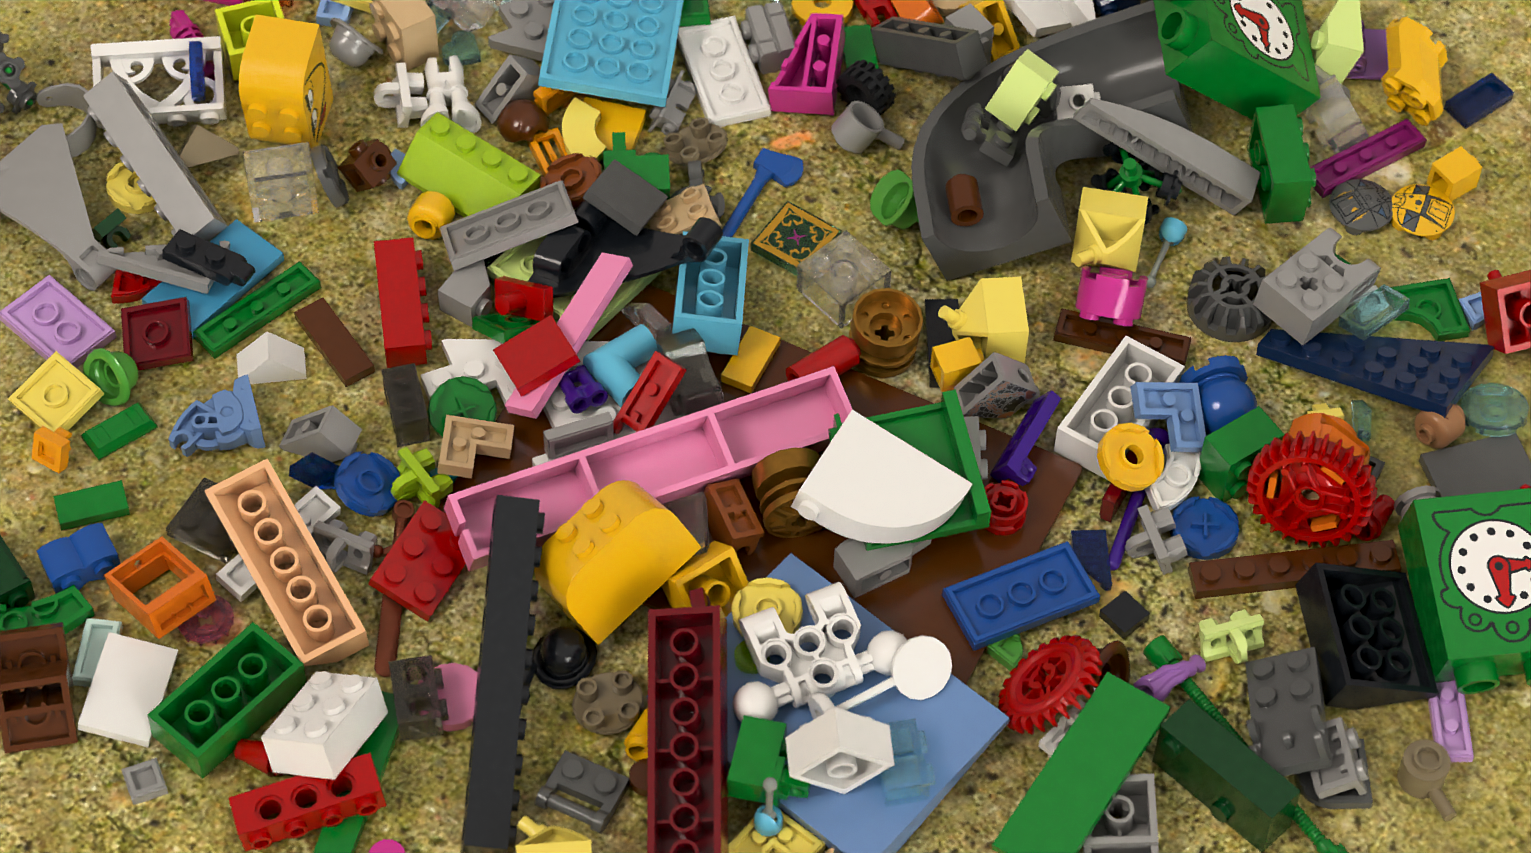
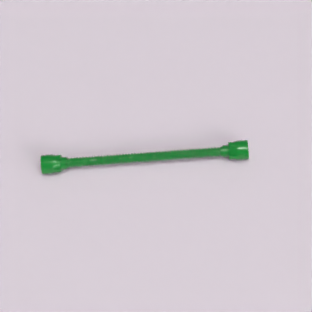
(1162, 652)

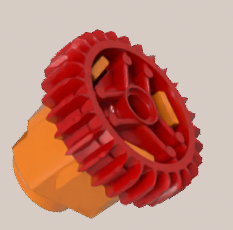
(1314, 481)

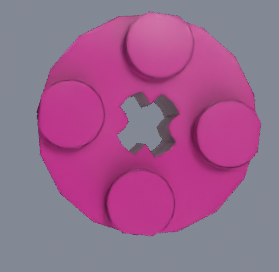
(1110, 295)

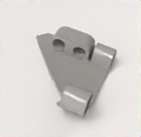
(46, 198)

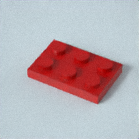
(421, 563)

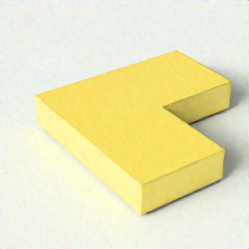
(791, 839)

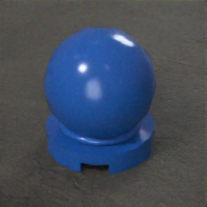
(1221, 391)

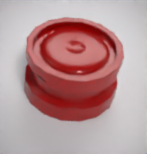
(1007, 507)

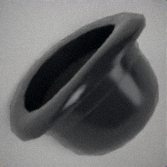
(564, 657)

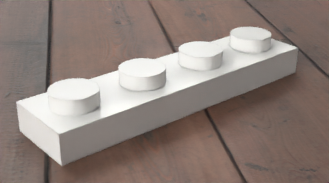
(312, 508)

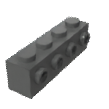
(929, 47)

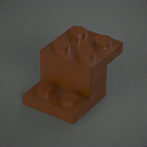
(36, 689)

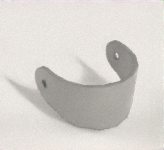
(71, 95)

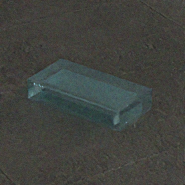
(1374, 312)

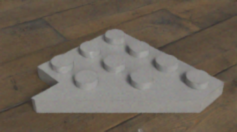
(527, 28)

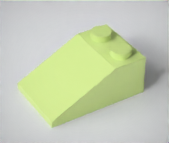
(1339, 39)

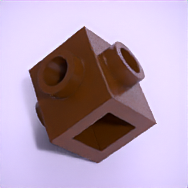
(367, 164)

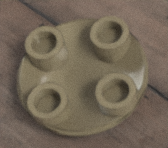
(696, 142)
(608, 702)

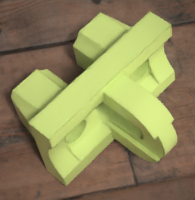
(1244, 634)

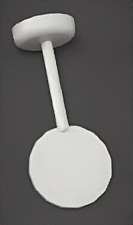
(917, 671)

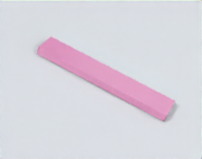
(577, 324)

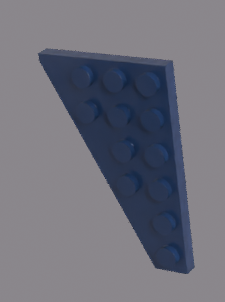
(1403, 370)

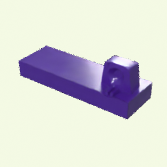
(1014, 460)

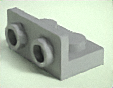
(1346, 768)

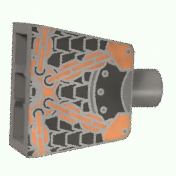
(996, 388)

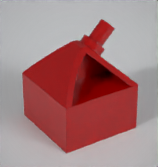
(1507, 310)

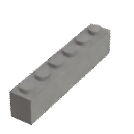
(152, 158)

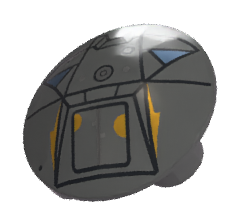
(1361, 206)

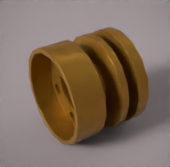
(887, 331)
(776, 486)

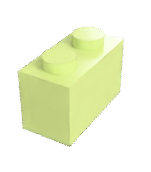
(1022, 90)

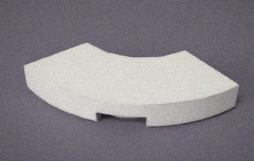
(1176, 480)

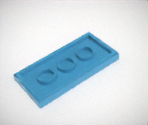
(203, 306)

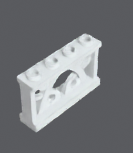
(167, 52)

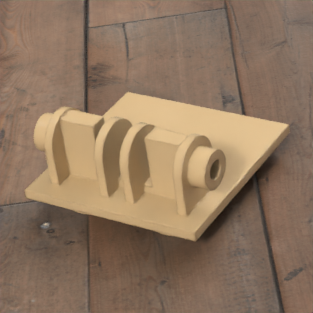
(683, 211)

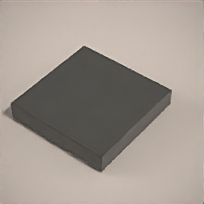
(625, 197)

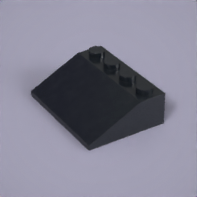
(1365, 636)

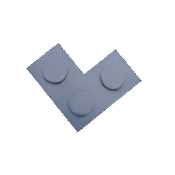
(1178, 405)

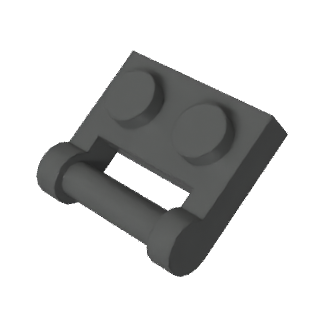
(585, 782)

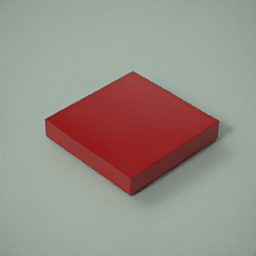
(536, 355)

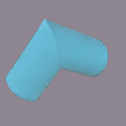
(615, 361)

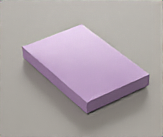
(57, 321)

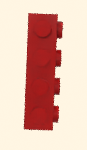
(400, 302)

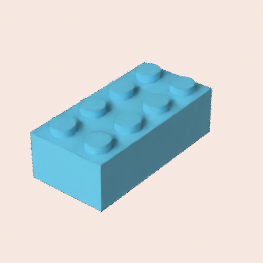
(713, 296)

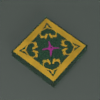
(793, 237)

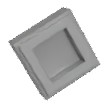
(144, 781)

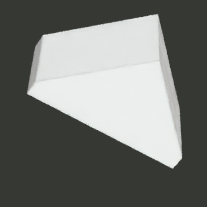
(271, 360)

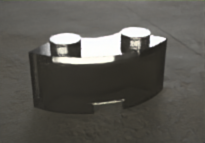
(699, 385)

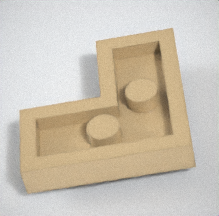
(468, 437)

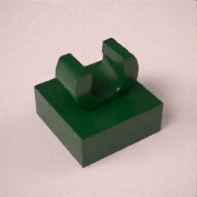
(109, 227)

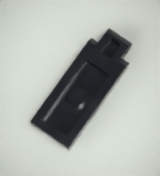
(208, 259)

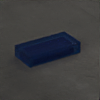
(1478, 100)

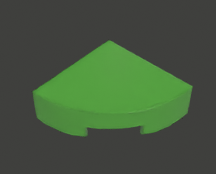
(1007, 651)

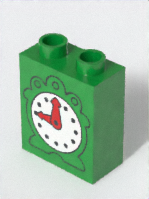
(1240, 51)
(1472, 584)

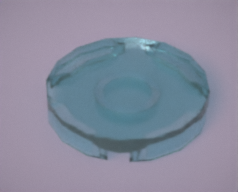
(1495, 409)

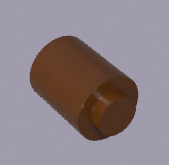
(964, 200)

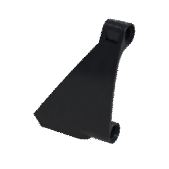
(571, 252)

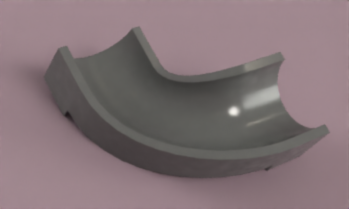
(1024, 199)

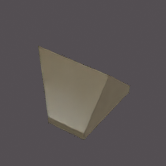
(204, 146)

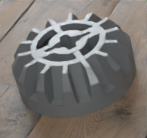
(1229, 311)

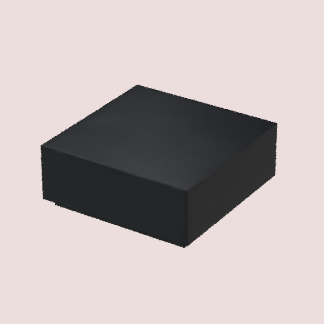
(1124, 614)

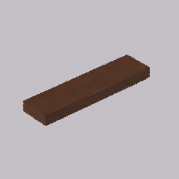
(1106, 336)

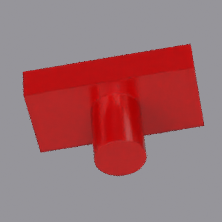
(523, 298)

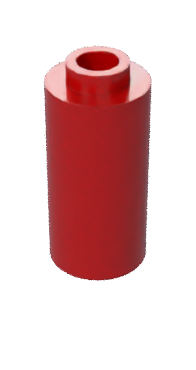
(841, 353)

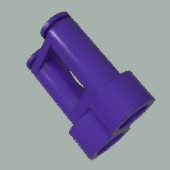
(581, 397)

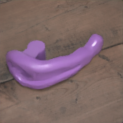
(1168, 676)

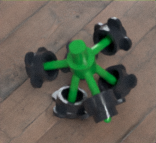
(1136, 176)

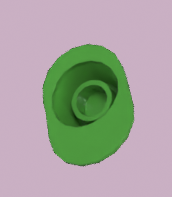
(894, 201)

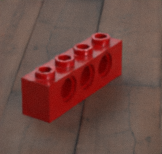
(290, 795)

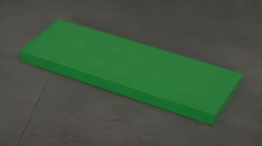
(1084, 771)

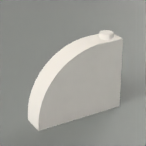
(878, 487)

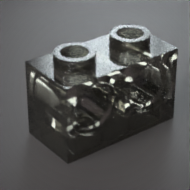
(406, 405)
(418, 697)

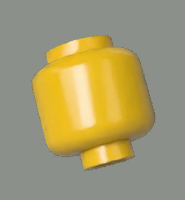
(430, 213)

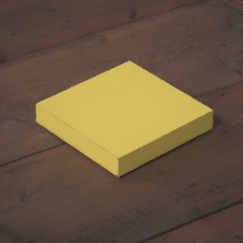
(56, 394)

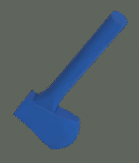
(768, 165)

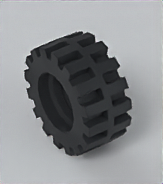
(866, 84)

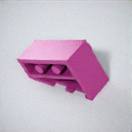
(811, 71)

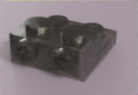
(200, 526)

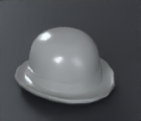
(350, 45)

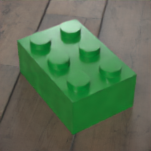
(1282, 159)

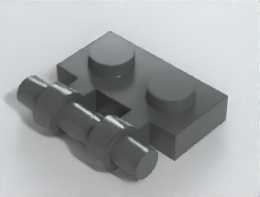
(992, 134)

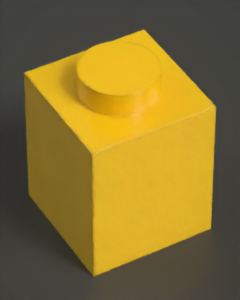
(1455, 173)
(954, 361)

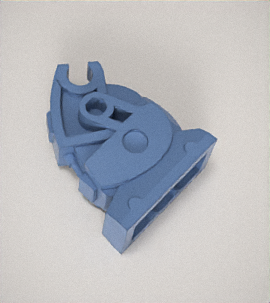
(221, 422)

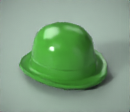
(113, 373)

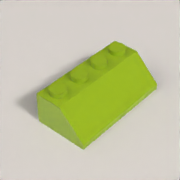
(464, 167)

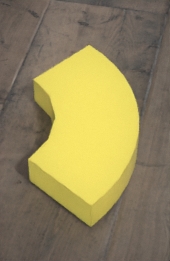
(579, 130)

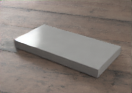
(508, 225)

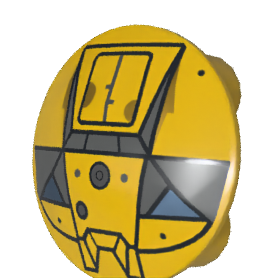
(1422, 211)

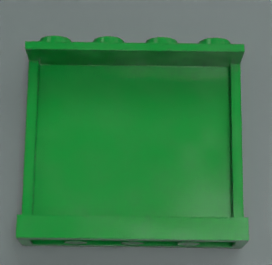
(943, 436)

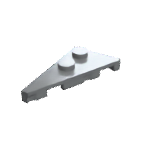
(152, 265)

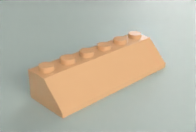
(287, 566)

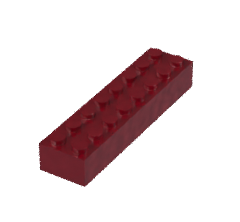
(687, 731)

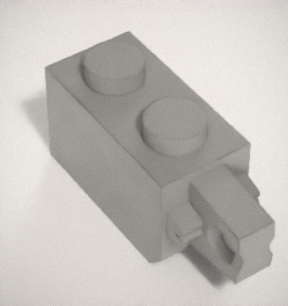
(873, 568)

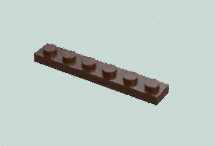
(1284, 569)

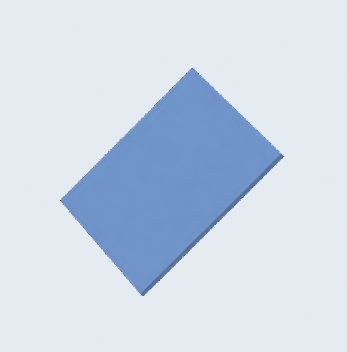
(954, 720)

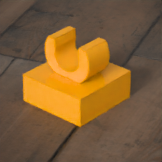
(52, 448)

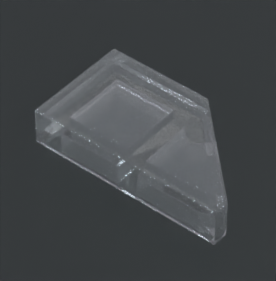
(647, 315)

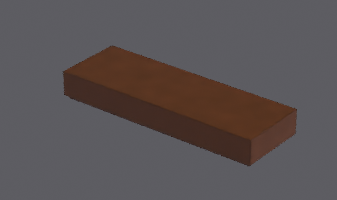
(334, 342)

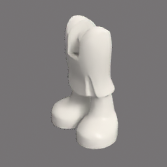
(449, 90)

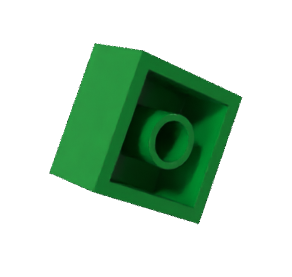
(1231, 452)

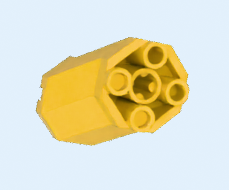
(1414, 70)

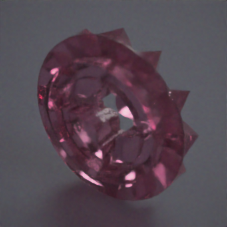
(222, 618)

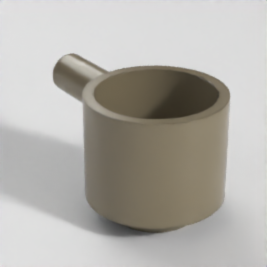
(1424, 774)

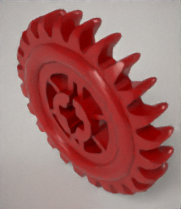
(1055, 678)

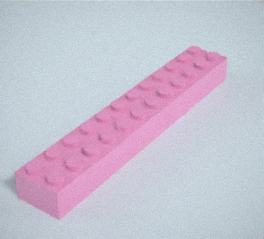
(663, 459)

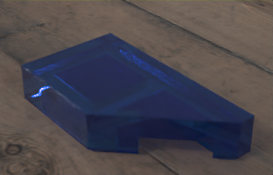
(196, 67)
(314, 471)
(1093, 554)

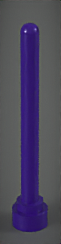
(1131, 512)

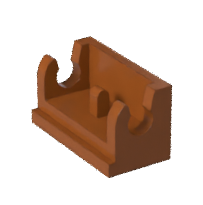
(732, 516)

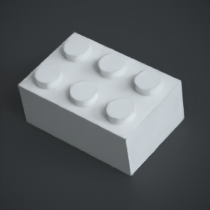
(324, 725)

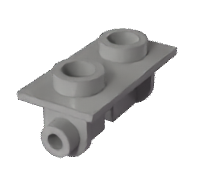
(669, 117)

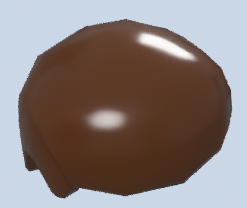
(522, 120)

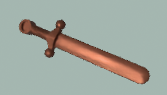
(390, 610)

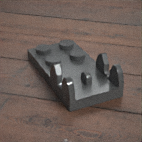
(1288, 712)

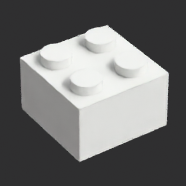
(839, 750)

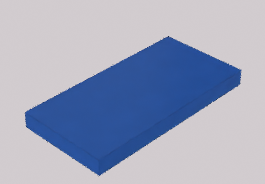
(1020, 595)

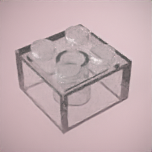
(281, 182)
(840, 276)

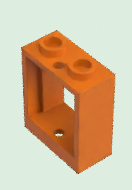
(172, 606)

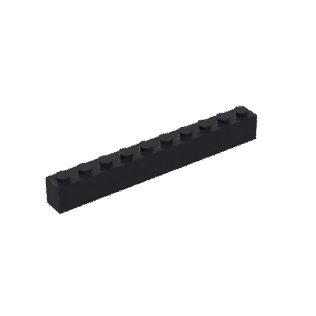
(501, 675)

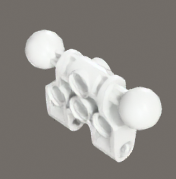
(835, 657)

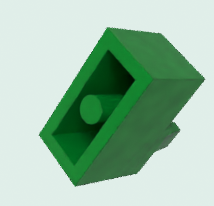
(650, 166)
(761, 755)

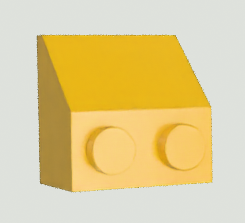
(715, 571)

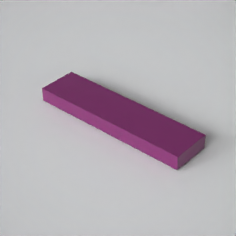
(1367, 156)

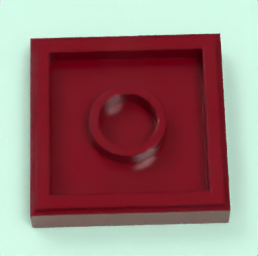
(158, 333)

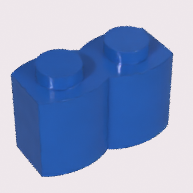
(78, 558)

